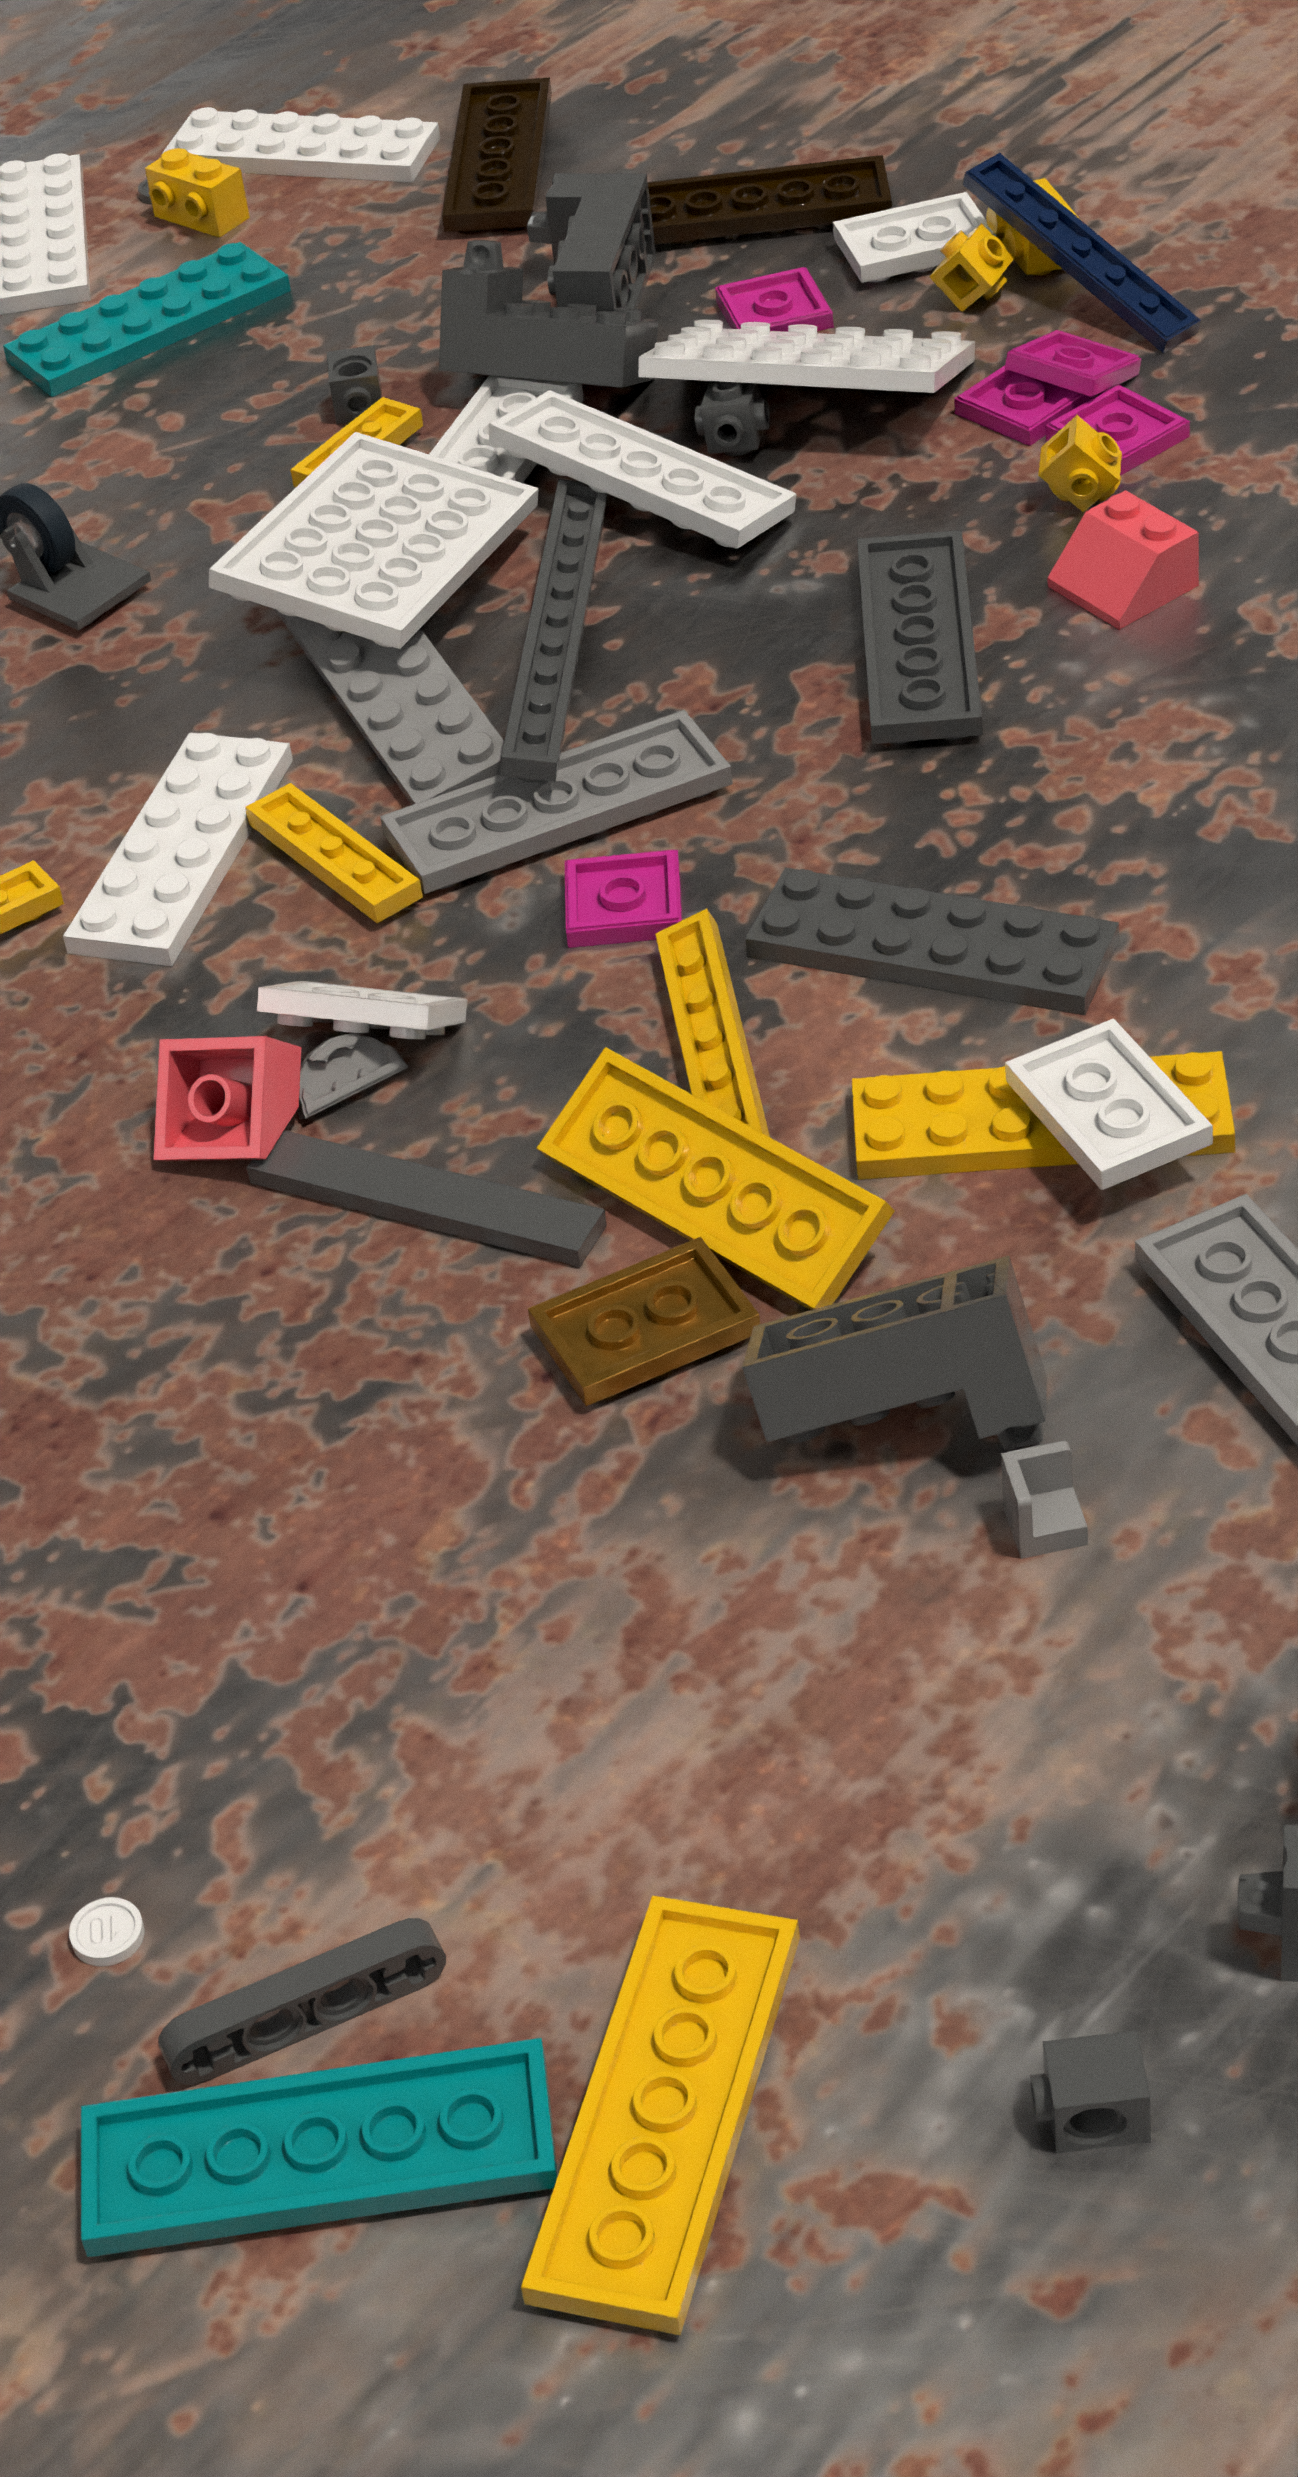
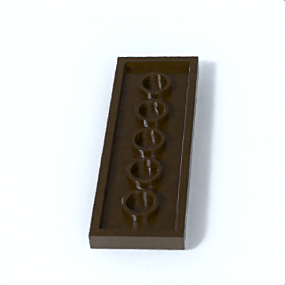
(497, 155)
(767, 199)

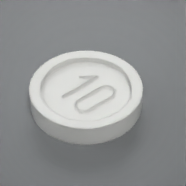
(106, 1931)

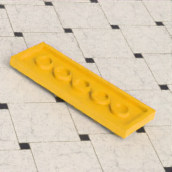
(981, 1124)
(716, 1180)
(662, 2116)

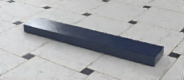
(1082, 253)

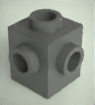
(732, 417)

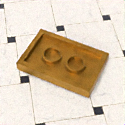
(643, 1320)

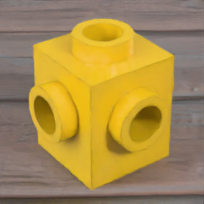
(972, 267)
(1081, 464)

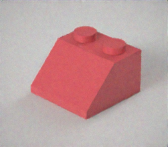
(1126, 560)
(224, 1097)

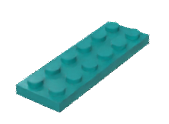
(146, 318)
(316, 2147)

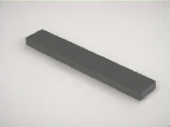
(431, 1197)

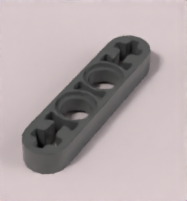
(224, 2031)

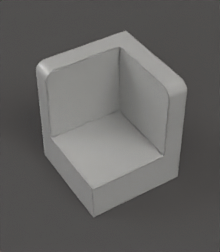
(1042, 1499)

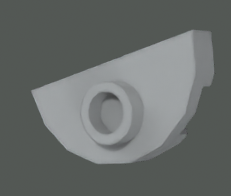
(342, 1069)

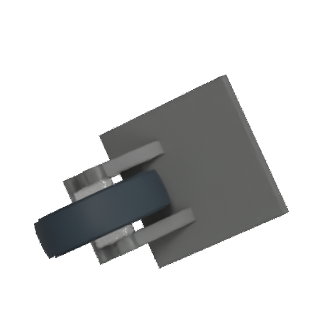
(55, 568)

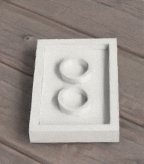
(905, 236)
(361, 1008)
(1108, 1104)

